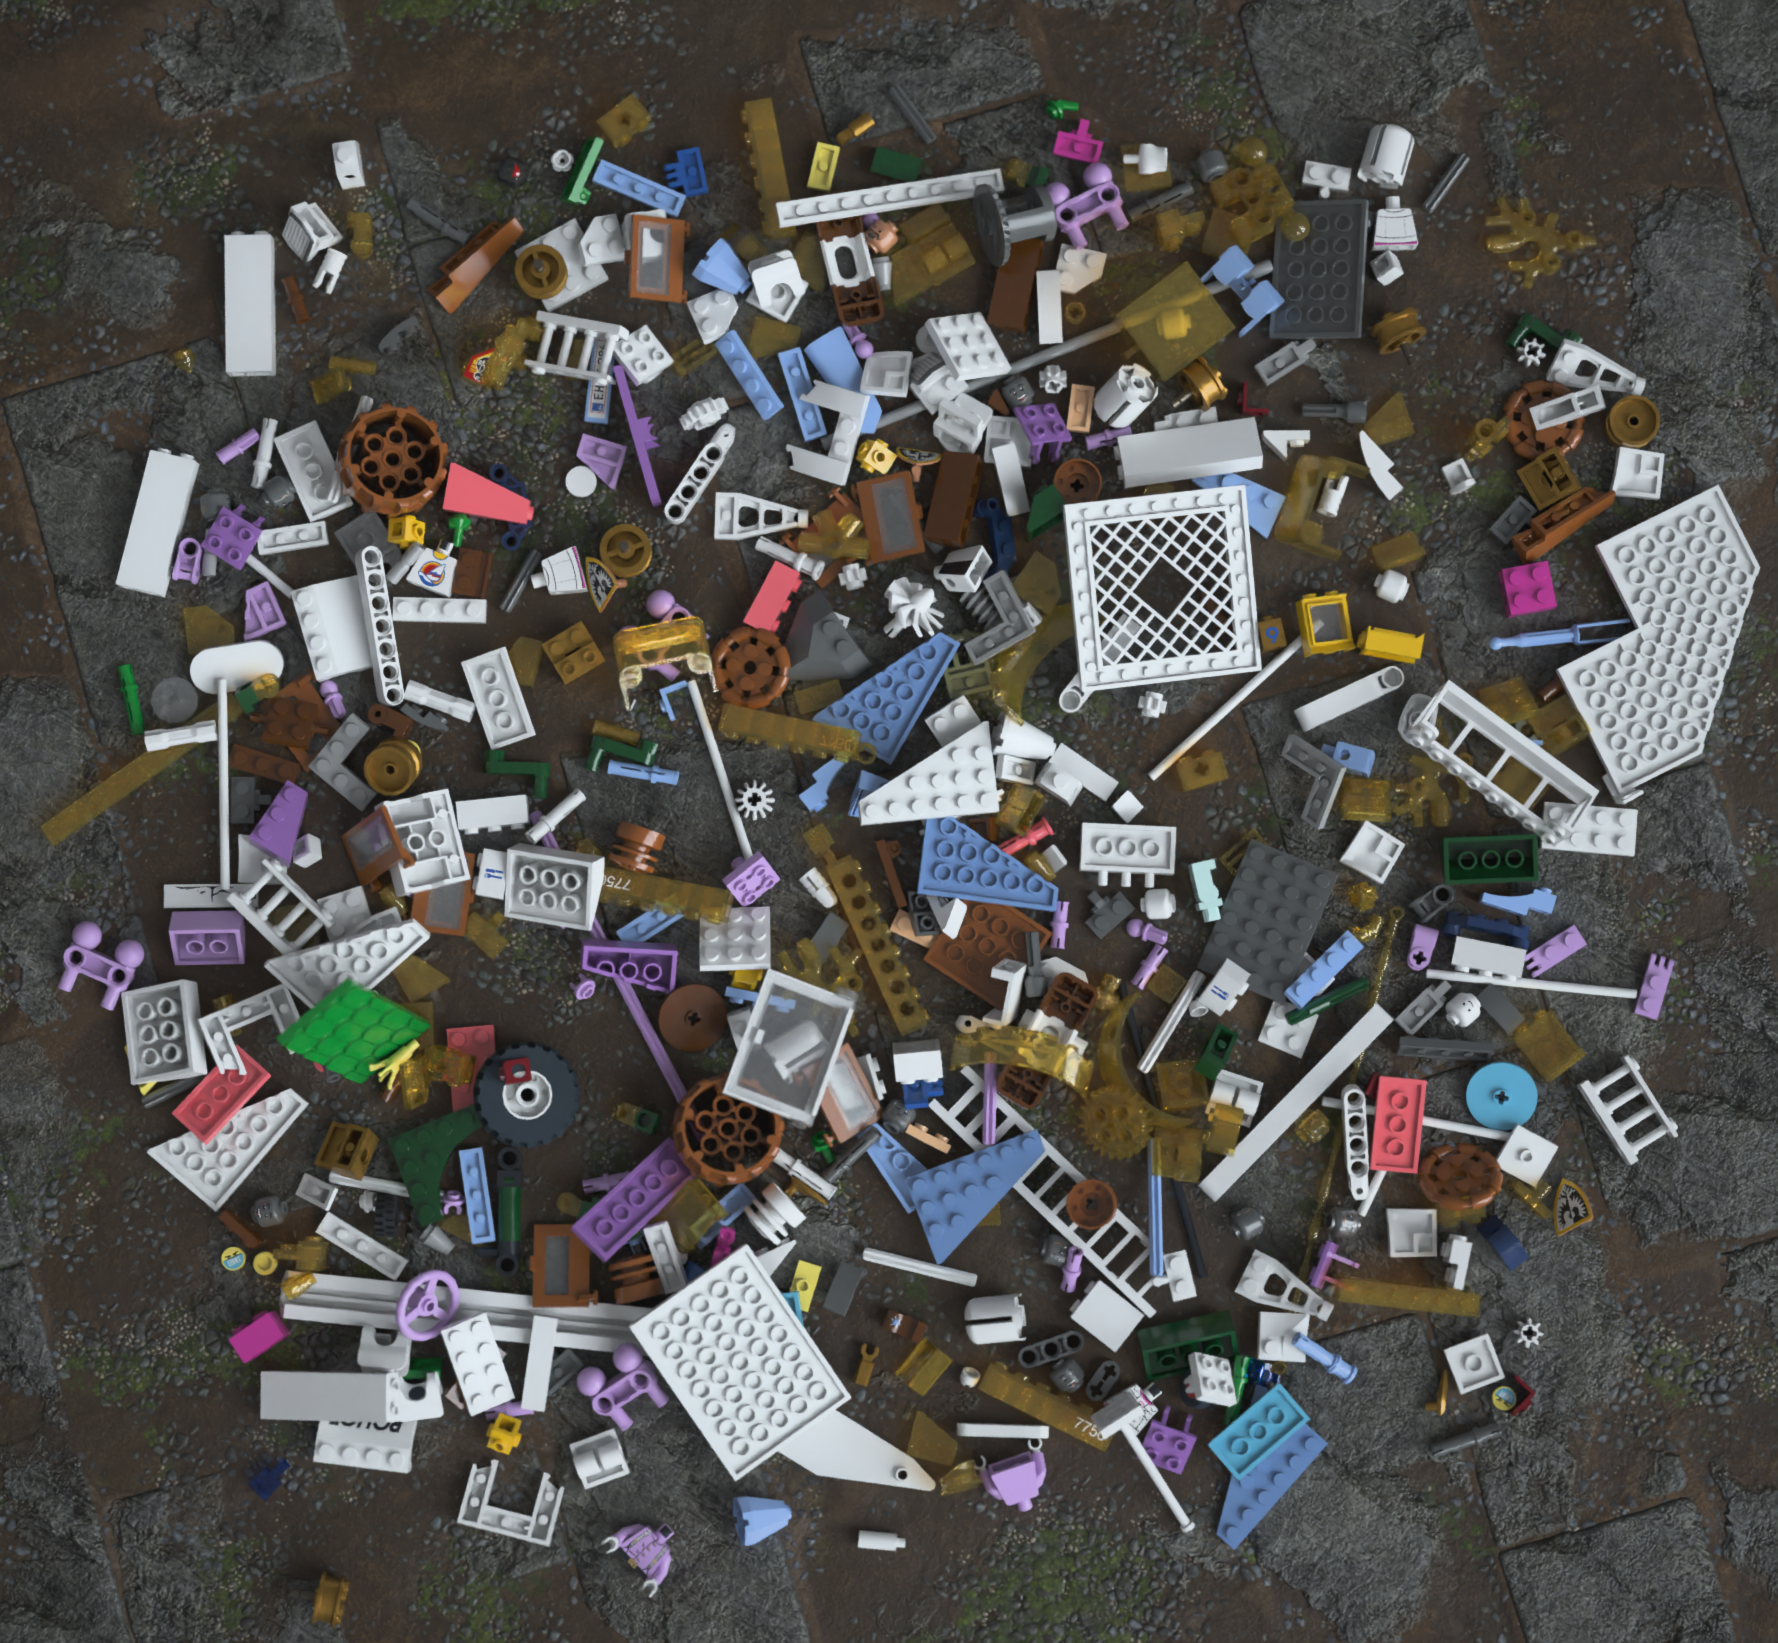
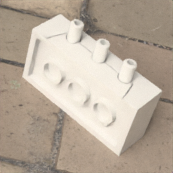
(1127, 851)

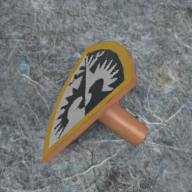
(917, 458)
(601, 582)
(1570, 1207)

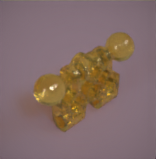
(1247, 226)

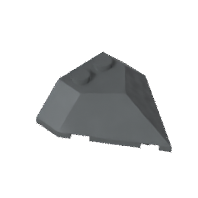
(821, 644)

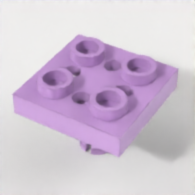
(750, 878)

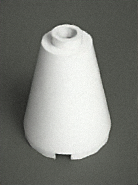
(1020, 741)

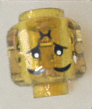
(1312, 1125)

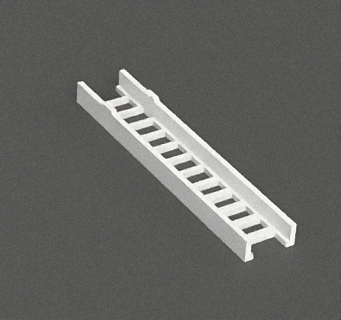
(1014, 1118)

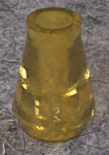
(1038, 864)
(389, 898)
(297, 1284)

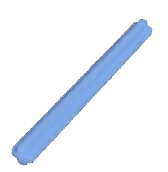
(1155, 1217)

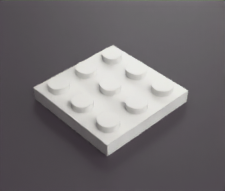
(580, 278)
(967, 346)
(737, 944)

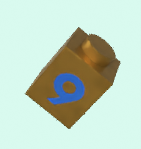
(1271, 634)

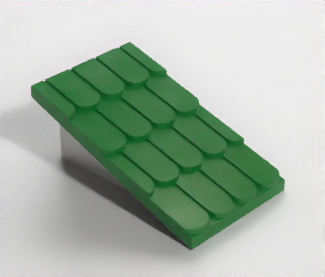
(353, 1030)

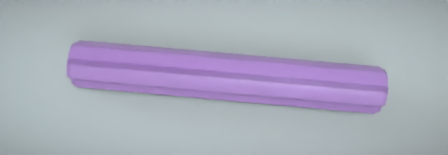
(989, 1103)

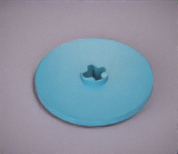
(1513, 1109)

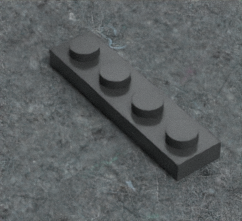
(1446, 1049)

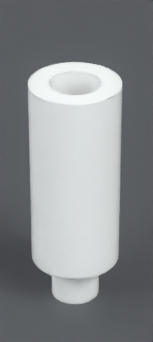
(880, 1540)

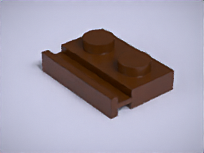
(472, 573)
(235, 1224)

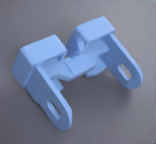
(1256, 301)

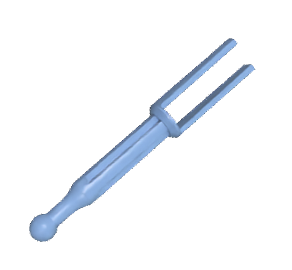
(1553, 636)

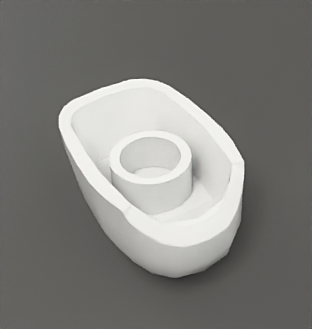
(1411, 712)

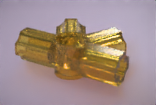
(830, 531)

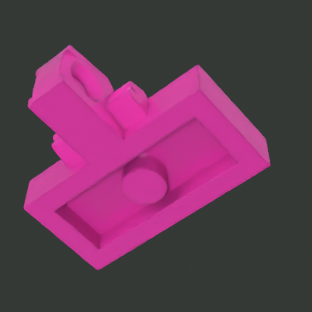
(1078, 145)
(725, 1238)

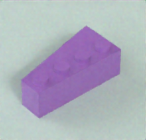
(633, 962)

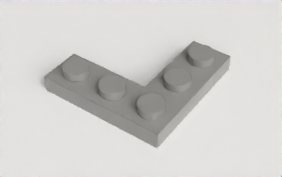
(1015, 619)
(330, 764)
(1327, 774)

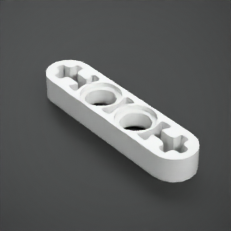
(1003, 1430)

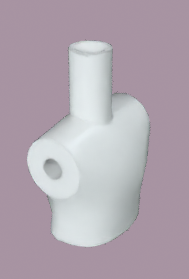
(1149, 159)

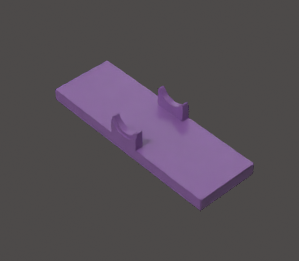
(640, 434)
(633, 1202)

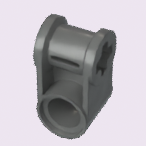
(1430, 903)

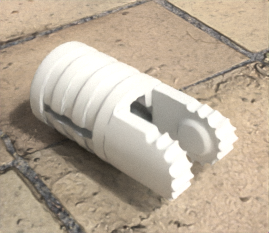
(331, 265)
(1332, 498)
(819, 888)

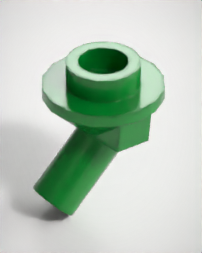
(1055, 108)
(459, 523)
(819, 1145)

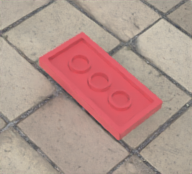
(474, 1041)
(220, 1097)
(1398, 1124)

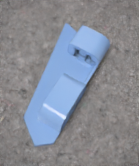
(840, 367)

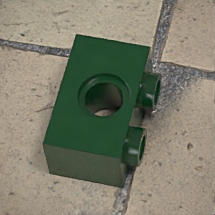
(1216, 1051)

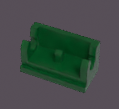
(896, 165)

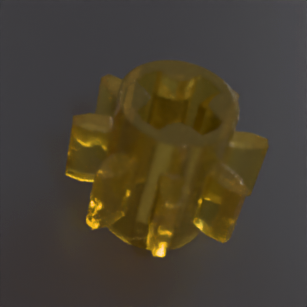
(1363, 896)

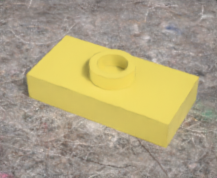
(823, 167)
(805, 1282)

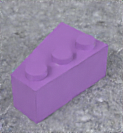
(280, 825)

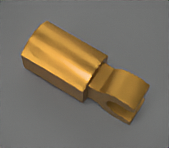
(855, 129)
(864, 1367)

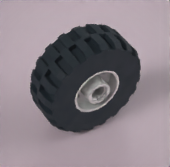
(531, 1121)

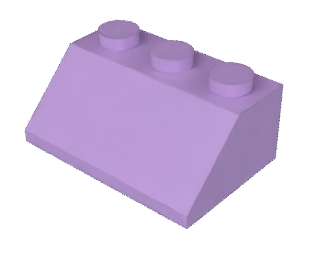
(207, 937)

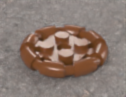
(1526, 426)
(764, 667)
(1460, 1165)

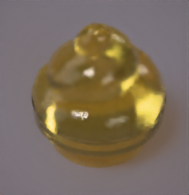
(184, 359)

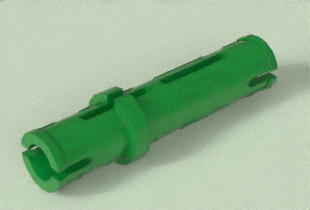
(131, 699)
(1239, 1379)

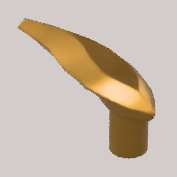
(799, 1185)
(1440, 1404)

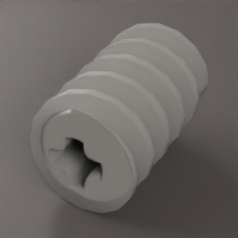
(982, 607)

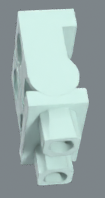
(1204, 890)

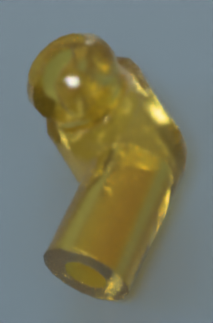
(1369, 932)

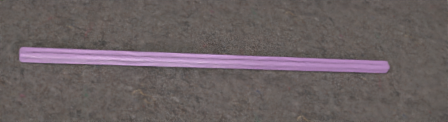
(636, 1008)

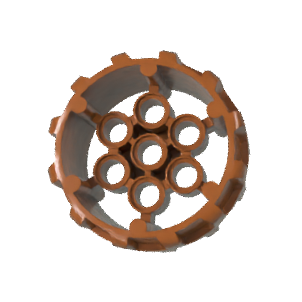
(397, 419)
(692, 1160)

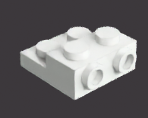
(1457, 1253)

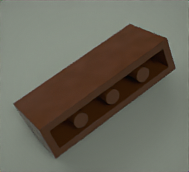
(1016, 287)
(954, 499)

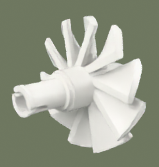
(911, 607)

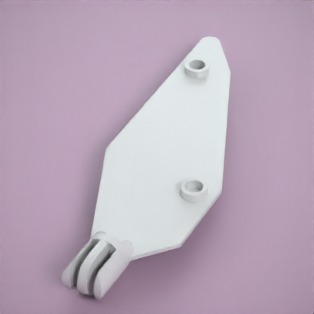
(849, 1451)

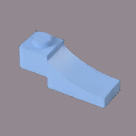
(815, 796)
(1538, 900)
(734, 1205)

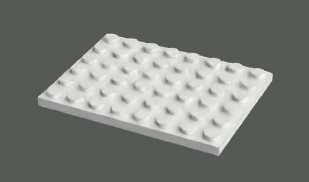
(740, 1361)

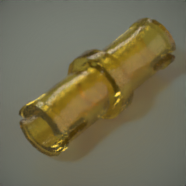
(353, 365)
(616, 732)

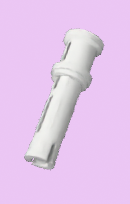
(798, 561)

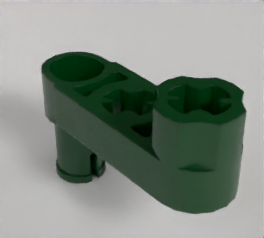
(1529, 325)
(643, 753)
(495, 765)

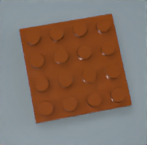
(983, 941)

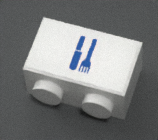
(492, 874)
(1224, 987)

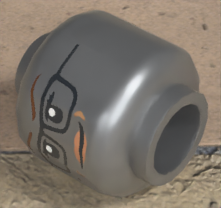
(1342, 1222)

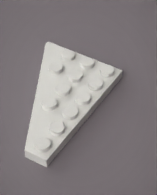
(946, 784)
(361, 957)
(225, 1162)

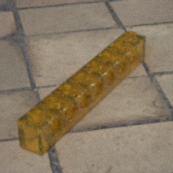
(848, 867)

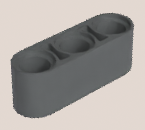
(1062, 1348)

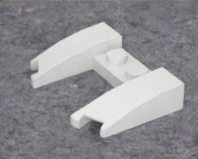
(852, 411)
(217, 1025)
(478, 1514)

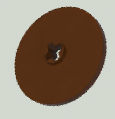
(684, 1002)

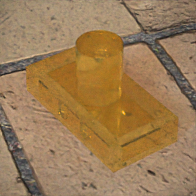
(330, 385)
(1534, 1197)

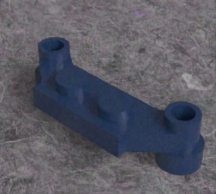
(516, 530)
(1000, 535)
(1477, 922)

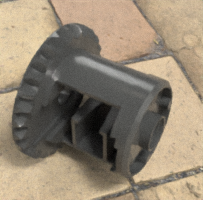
(1012, 219)

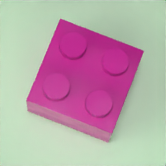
(1527, 589)
(259, 1336)

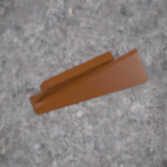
(473, 262)
(1560, 522)

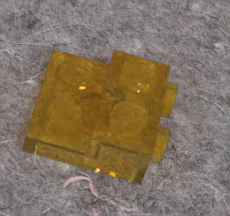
(1518, 781)

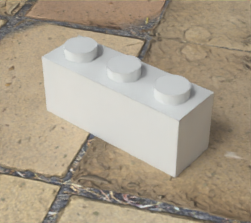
(493, 814)
(1488, 958)

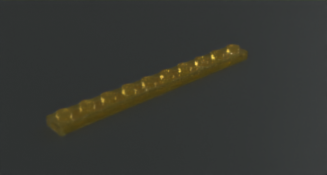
(128, 779)

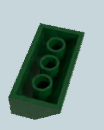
(1489, 858)
(1168, 1345)

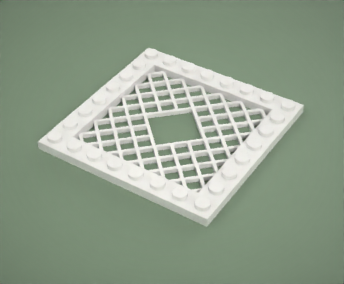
(1083, 586)

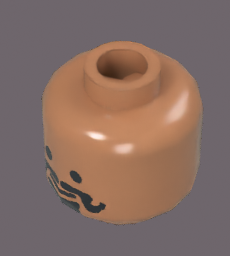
(881, 236)

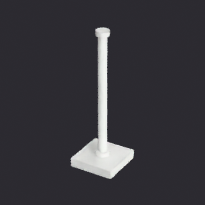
(1118, 1416)

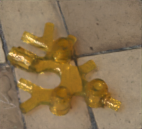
(1525, 231)
(509, 350)
(1429, 787)
(811, 974)

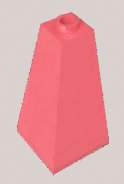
(480, 497)

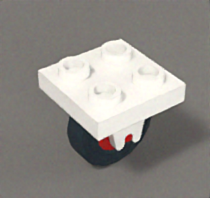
(1207, 1382)

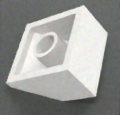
(917, 1061)

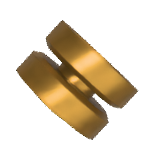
(1635, 409)
(393, 766)

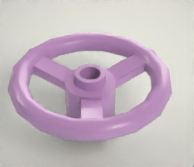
(424, 1303)

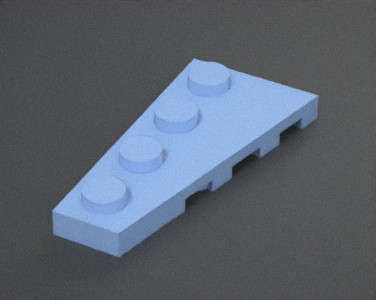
(1262, 502)
(895, 1165)

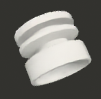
(774, 1213)

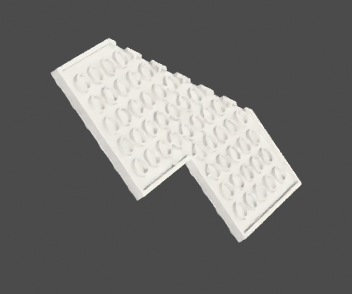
(1687, 594)

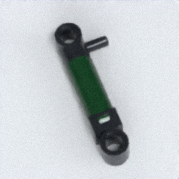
(508, 1214)

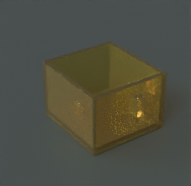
(1171, 322)

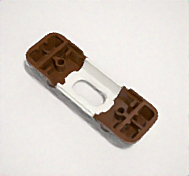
(856, 298)
(1066, 1010)

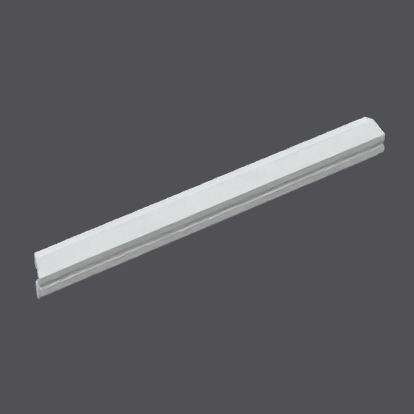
(509, 1315)

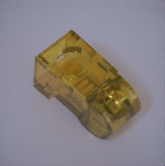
(363, 233)

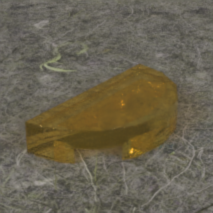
(459, 1226)

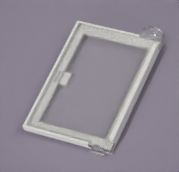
(790, 1047)

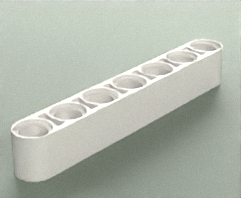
(375, 637)

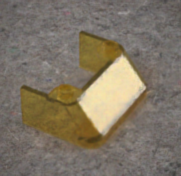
(1293, 521)
(661, 645)

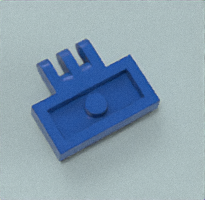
(688, 173)
(917, 1093)

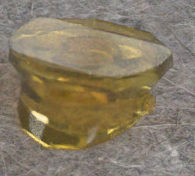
(960, 1479)

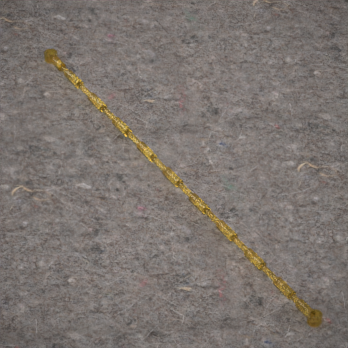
(1338, 1135)

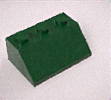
(1045, 511)

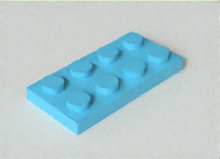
(1258, 1431)

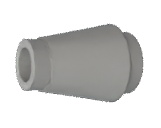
(882, 270)
(435, 1238)

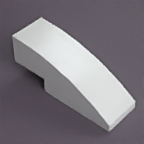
(1049, 306)
(1568, 407)
(1379, 466)
(1010, 479)

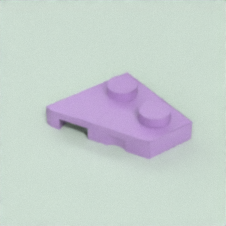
(602, 458)
(262, 612)

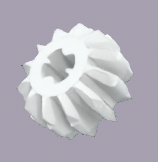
(749, 795)

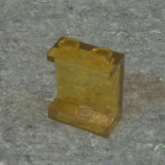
(1547, 1045)
(691, 1214)

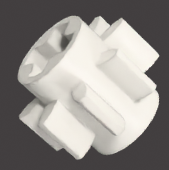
(1531, 346)
(1052, 379)
(852, 576)
(1152, 704)
(1531, 1338)

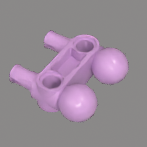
(1088, 204)
(663, 606)
(98, 965)
(622, 1387)

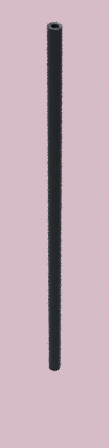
(1153, 1100)

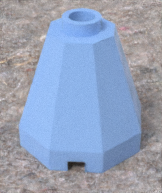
(723, 269)
(758, 1517)

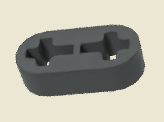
(1107, 1384)

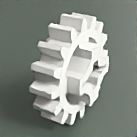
(703, 413)

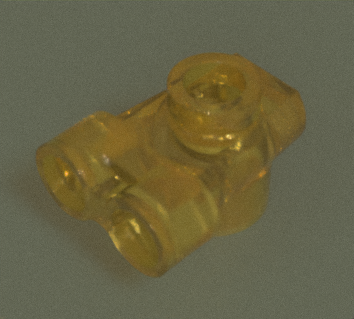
(1106, 997)

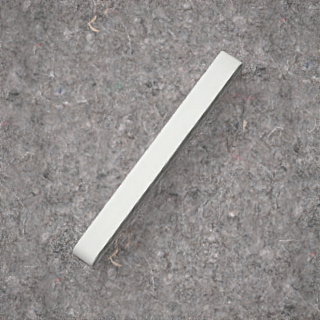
(1296, 1102)

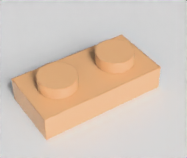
(1080, 408)
(903, 927)
(938, 1142)

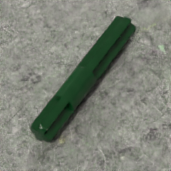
(1327, 1001)

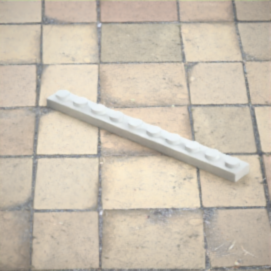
(885, 198)

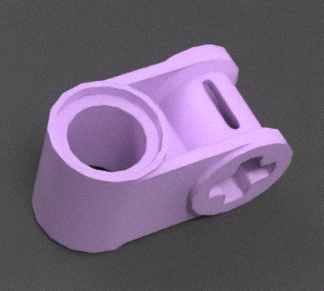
(187, 562)
(1423, 943)

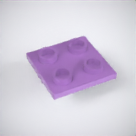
(1043, 425)
(233, 536)
(1326, 1253)
(1169, 1446)

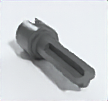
(1353, 411)
(1035, 982)

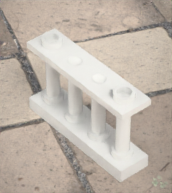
(571, 326)
(259, 917)
(1604, 1110)

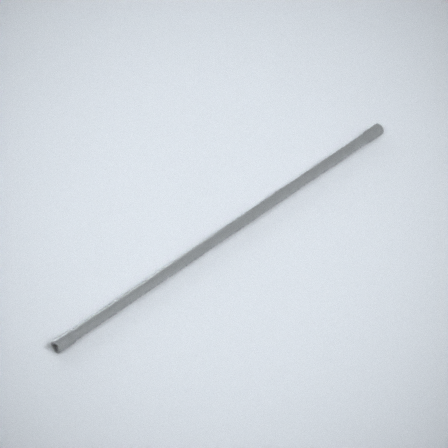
(1260, 269)

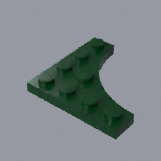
(424, 1154)

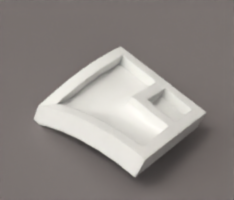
(887, 373)
(1005, 431)
(1637, 474)
(1372, 852)
(251, 863)
(1412, 1232)
(1276, 1335)

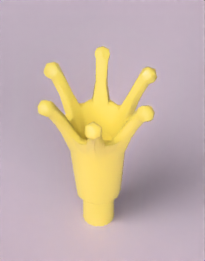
(392, 1063)

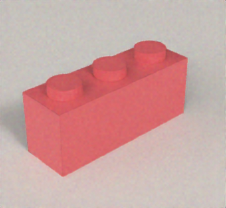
(773, 598)

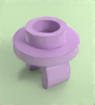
(584, 989)
(453, 1198)

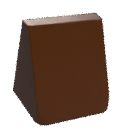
(997, 404)
(985, 828)

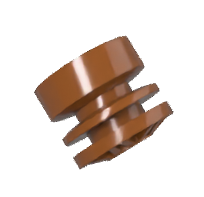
(1079, 472)
(636, 847)
(1078, 1203)
(635, 1279)

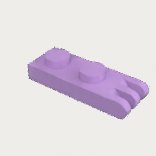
(1555, 950)
(1653, 987)

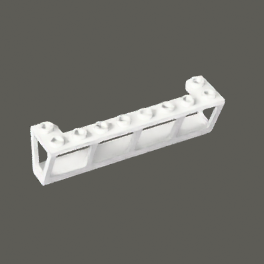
(1514, 744)

